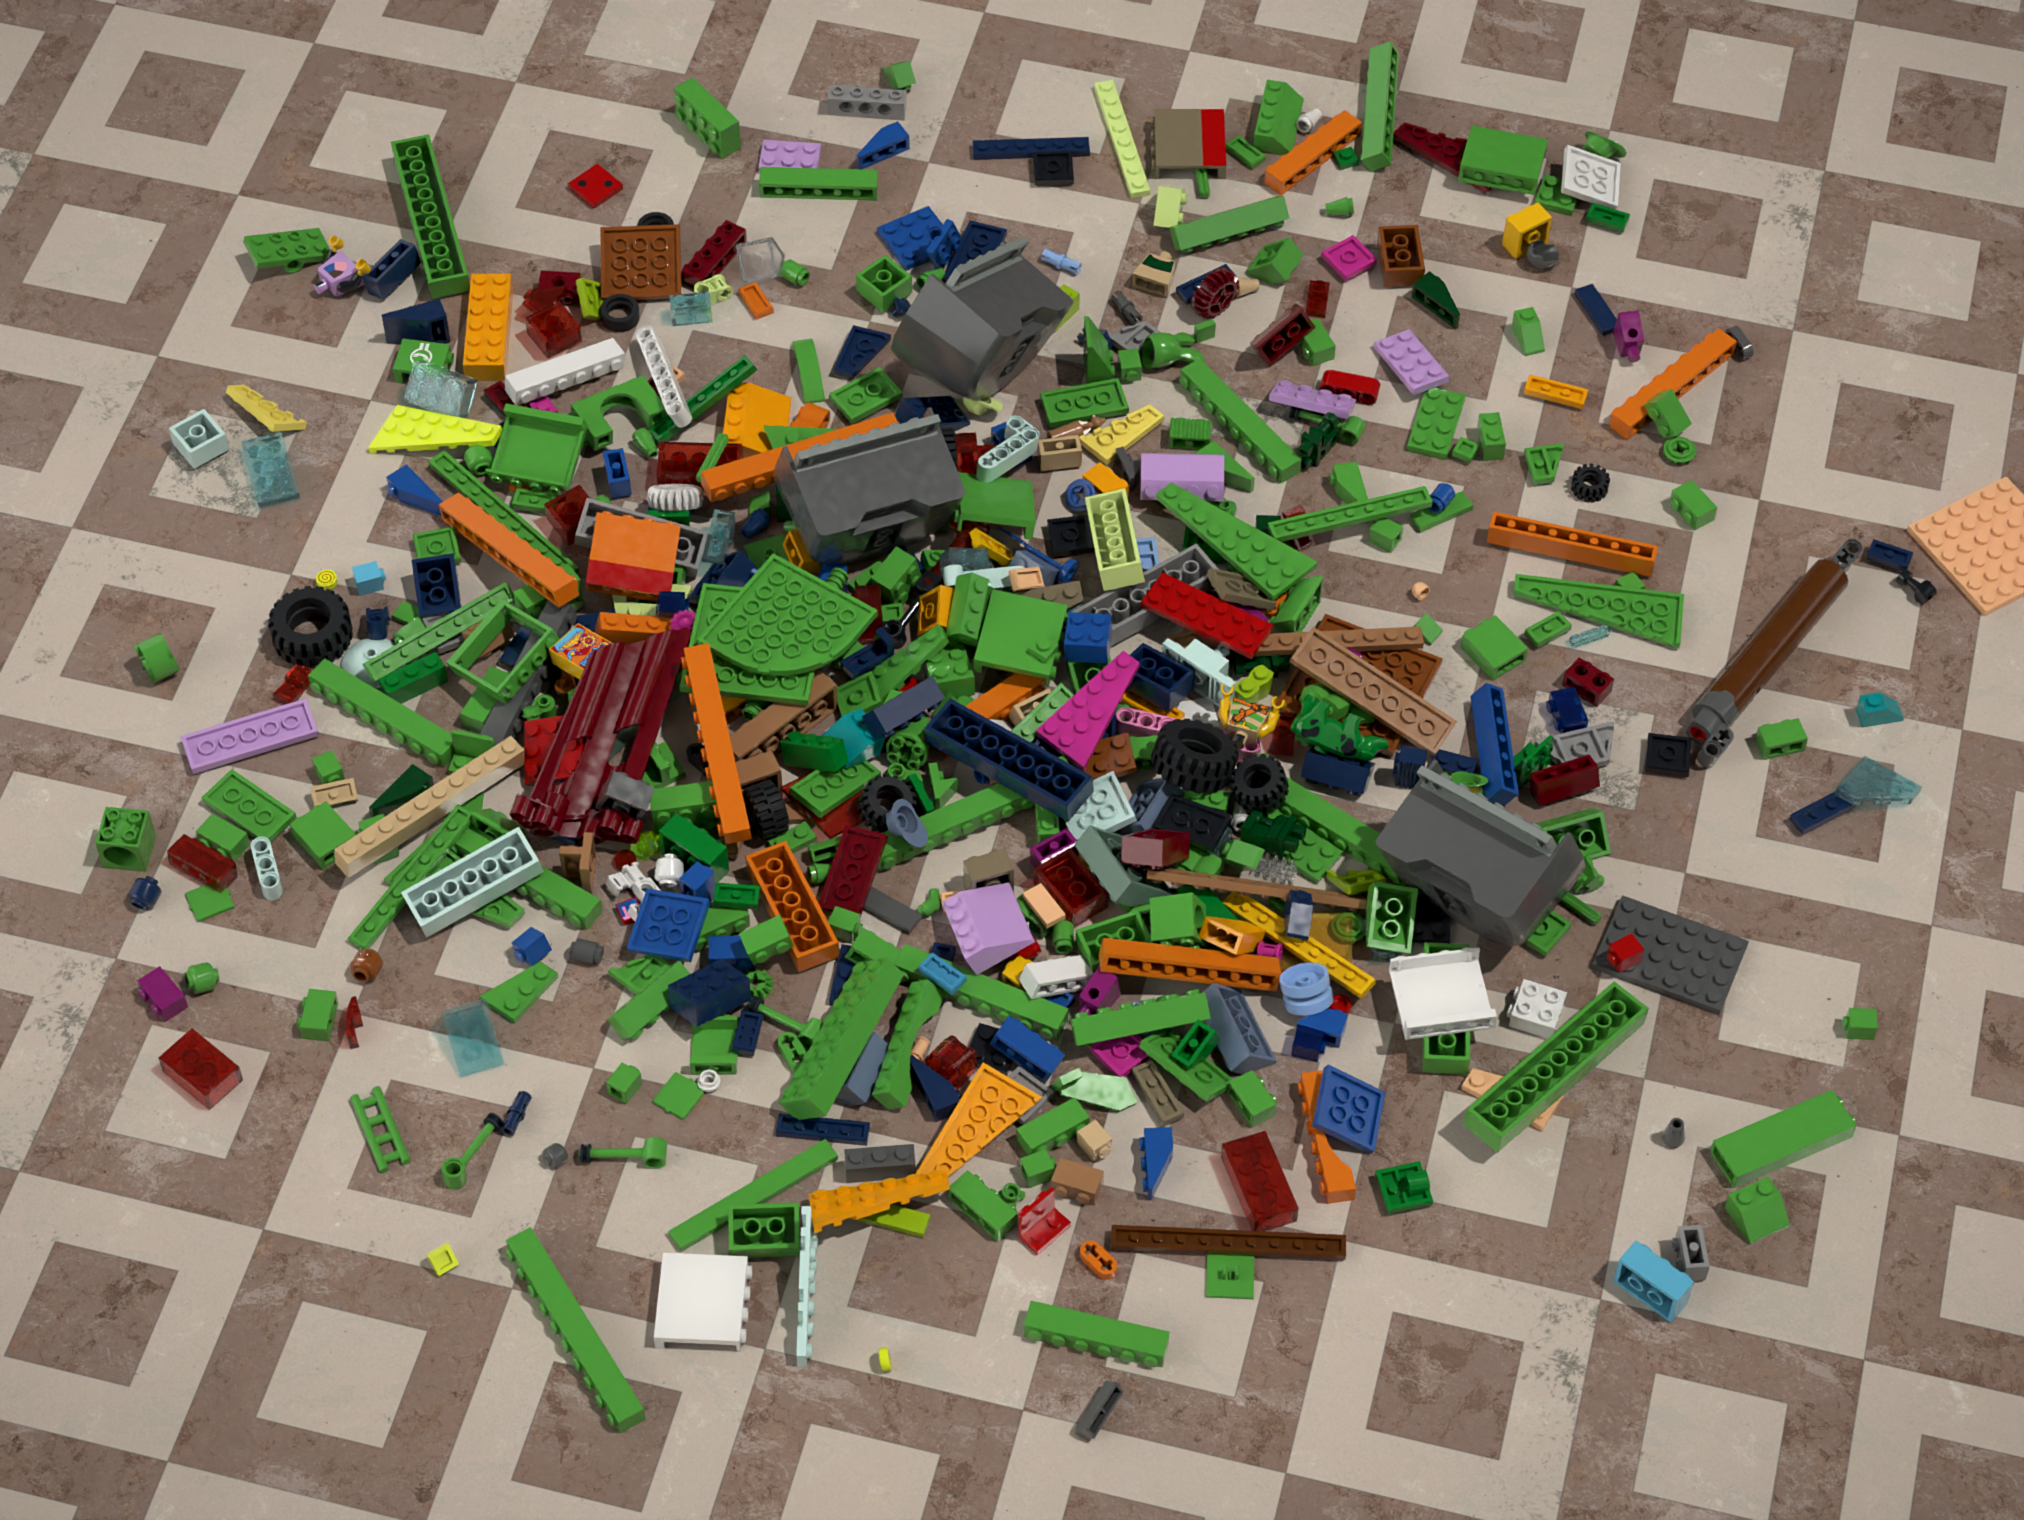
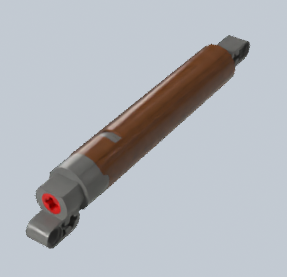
(1767, 652)

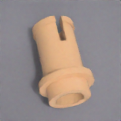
(920, 1047)

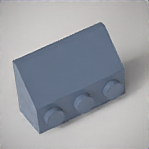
(1148, 803)
(864, 1073)

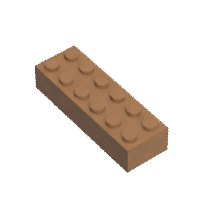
(780, 719)

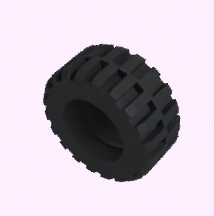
(305, 606)
(1194, 756)

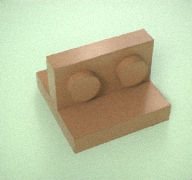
(580, 861)

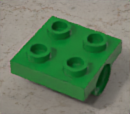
(1404, 1187)

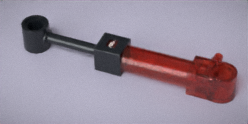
(931, 580)

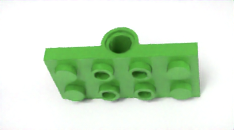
(287, 249)

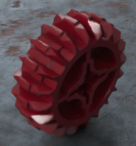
(1215, 293)

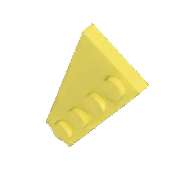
(1121, 433)

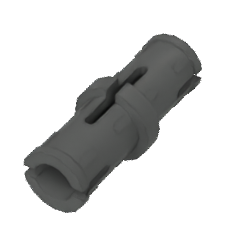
(1126, 307)

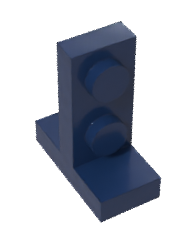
(870, 655)

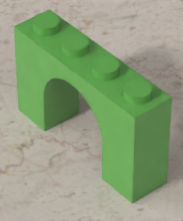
(633, 394)

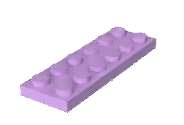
(249, 736)

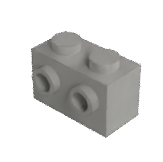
(1691, 1252)

